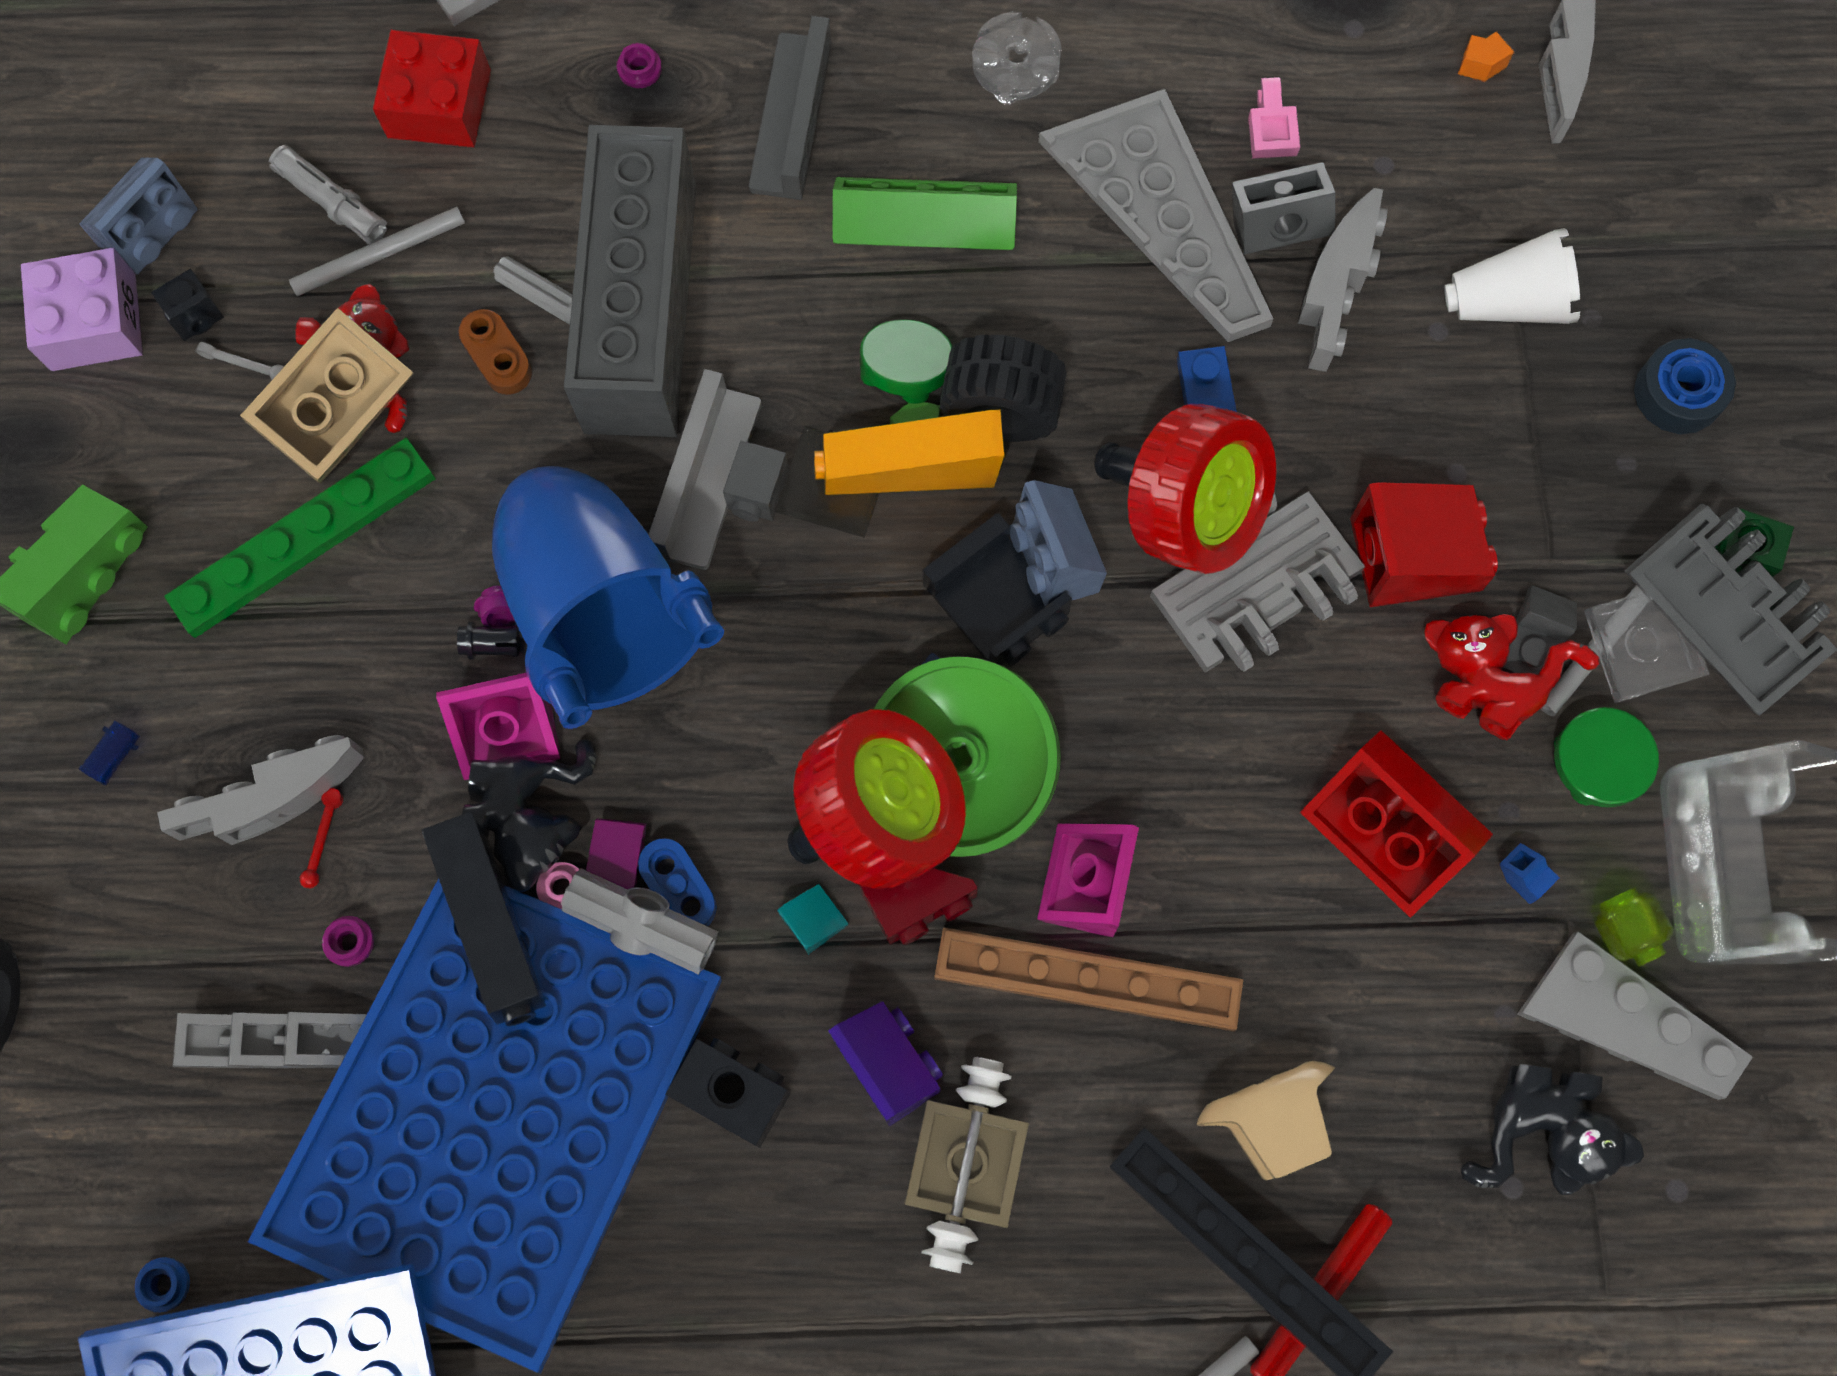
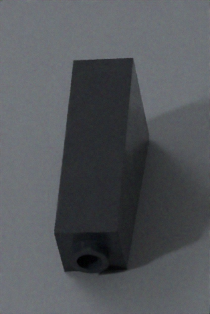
(484, 919)

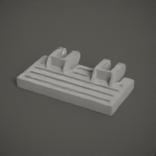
(1259, 587)

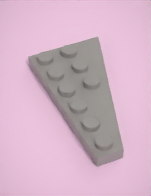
(1157, 193)

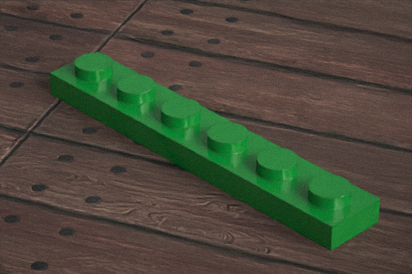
(299, 538)

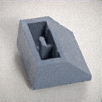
(140, 213)
(1056, 543)

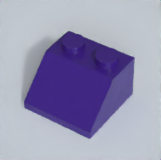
(886, 1061)

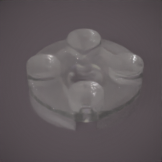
(1009, 79)

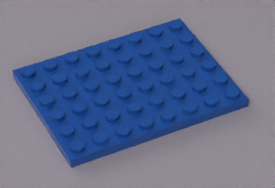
(487, 1142)

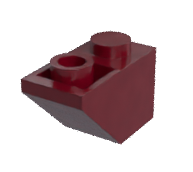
(911, 906)

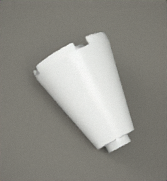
(1519, 284)

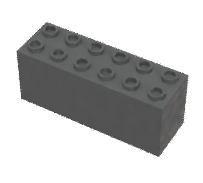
(631, 281)

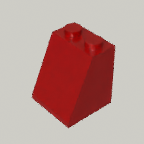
(1422, 542)

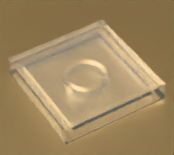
(1641, 648)

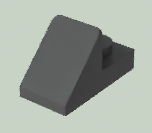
(1542, 622)

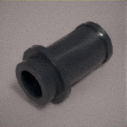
(487, 640)

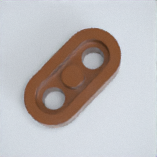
(493, 349)

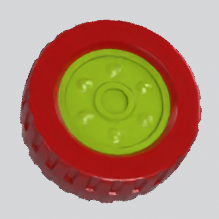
(1196, 486)
(877, 800)

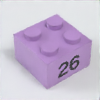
(81, 309)

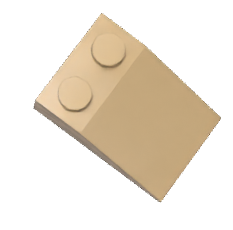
(327, 396)

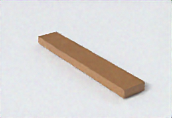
(1089, 979)

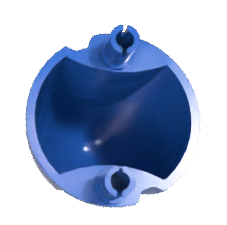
(592, 594)

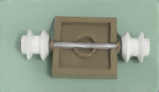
(967, 1164)

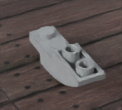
(1340, 273)
(282, 790)

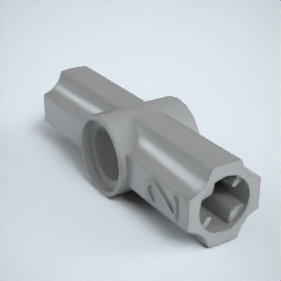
(639, 921)

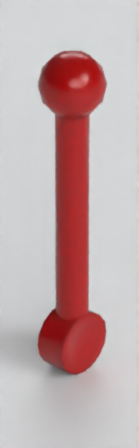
(331, 799)

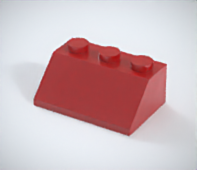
(1396, 823)

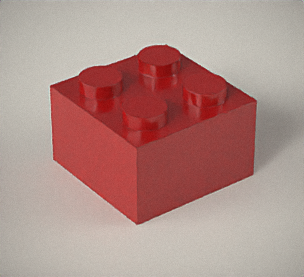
(432, 88)

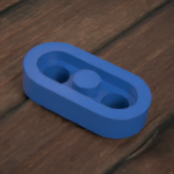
(681, 884)

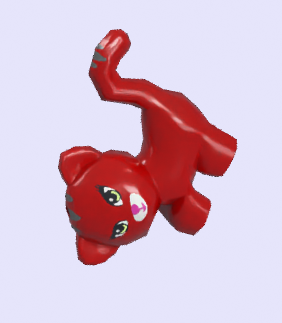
(375, 319)
(1476, 652)

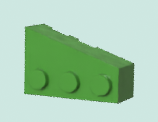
(70, 563)

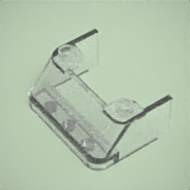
(1720, 861)

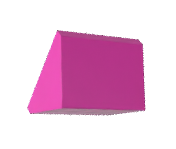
(498, 721)
(1088, 876)

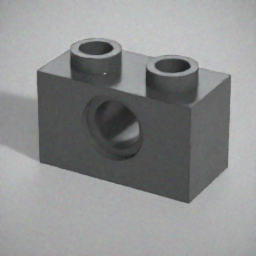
(1283, 208)

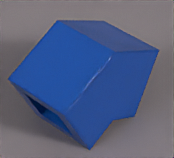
(1528, 873)

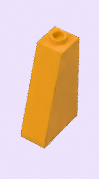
(914, 455)

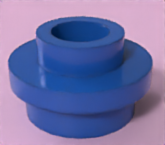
(147, 1280)

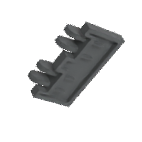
(1729, 613)

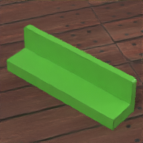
(924, 213)

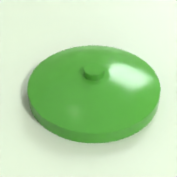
(995, 737)

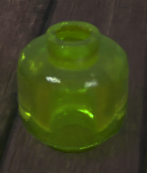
(1634, 926)

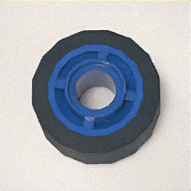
(1699, 367)

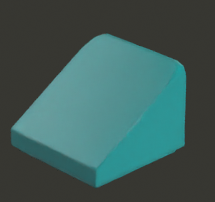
(812, 918)

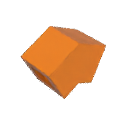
(1485, 57)

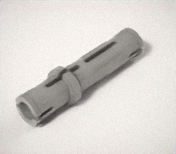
(341, 204)

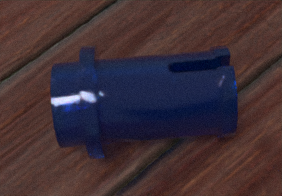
(110, 752)

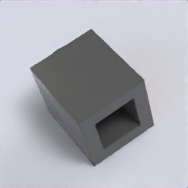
(755, 482)

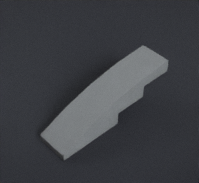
(1567, 63)
(264, 1040)

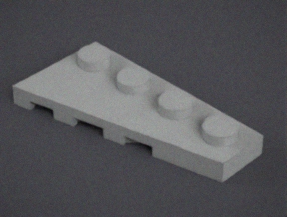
(1614, 1008)

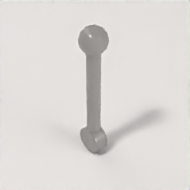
(209, 352)

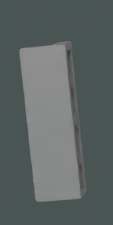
(693, 496)

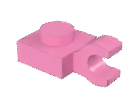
(1271, 126)

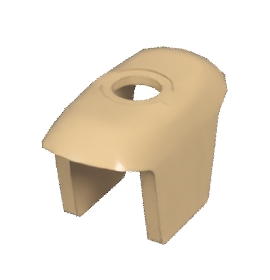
(1277, 1120)

